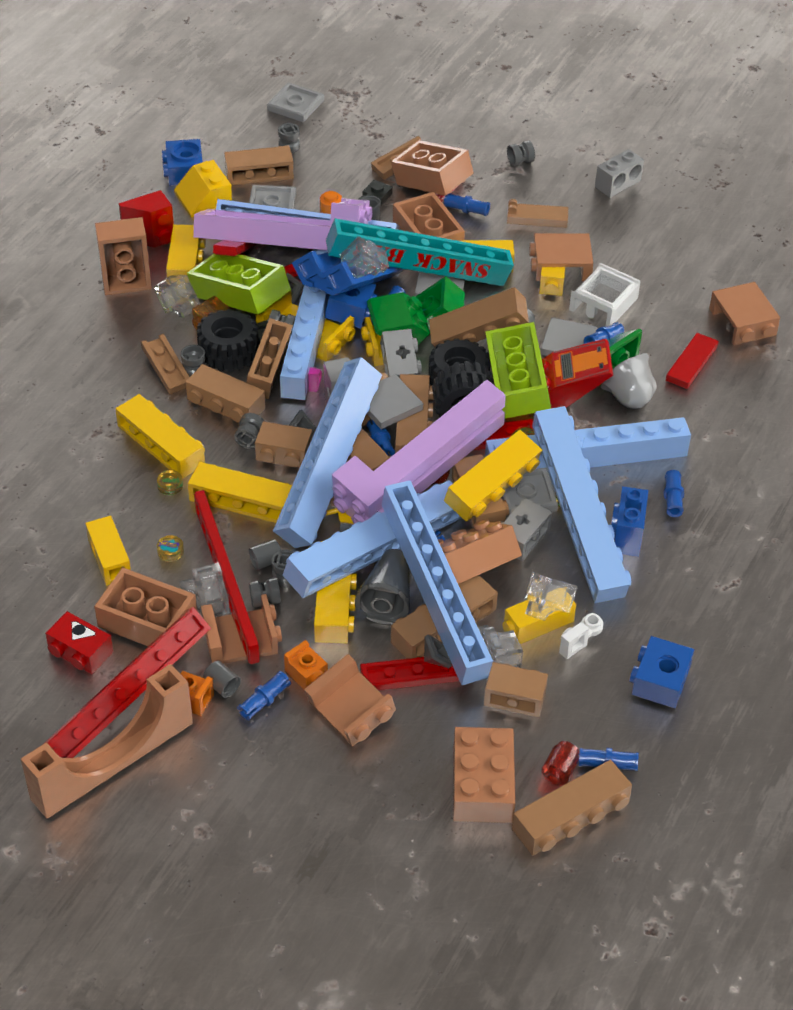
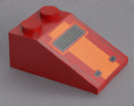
(576, 371)

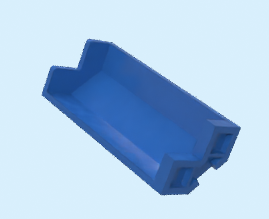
(334, 276)

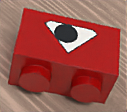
(79, 643)

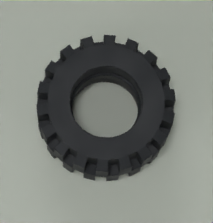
(228, 339)
(454, 352)
(456, 383)

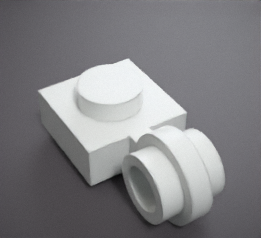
(576, 638)

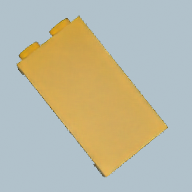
(333, 335)

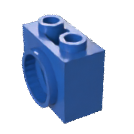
(179, 158)
(352, 304)
(629, 520)
(661, 671)

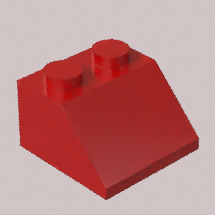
(156, 216)

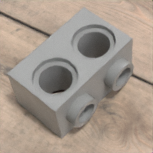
(619, 173)

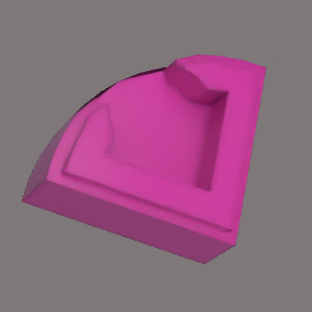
(314, 379)

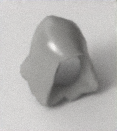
(632, 382)

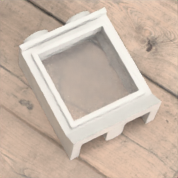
(607, 291)

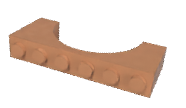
(59, 781)

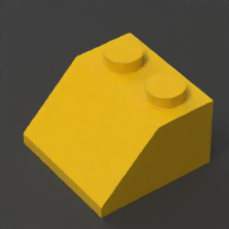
(203, 187)

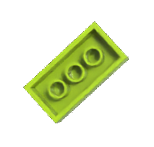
(240, 282)
(518, 369)

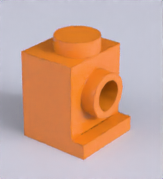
(304, 664)
(200, 692)

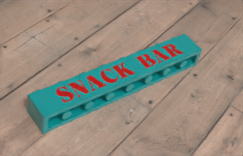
(426, 252)

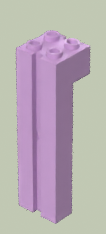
(275, 228)
(425, 458)

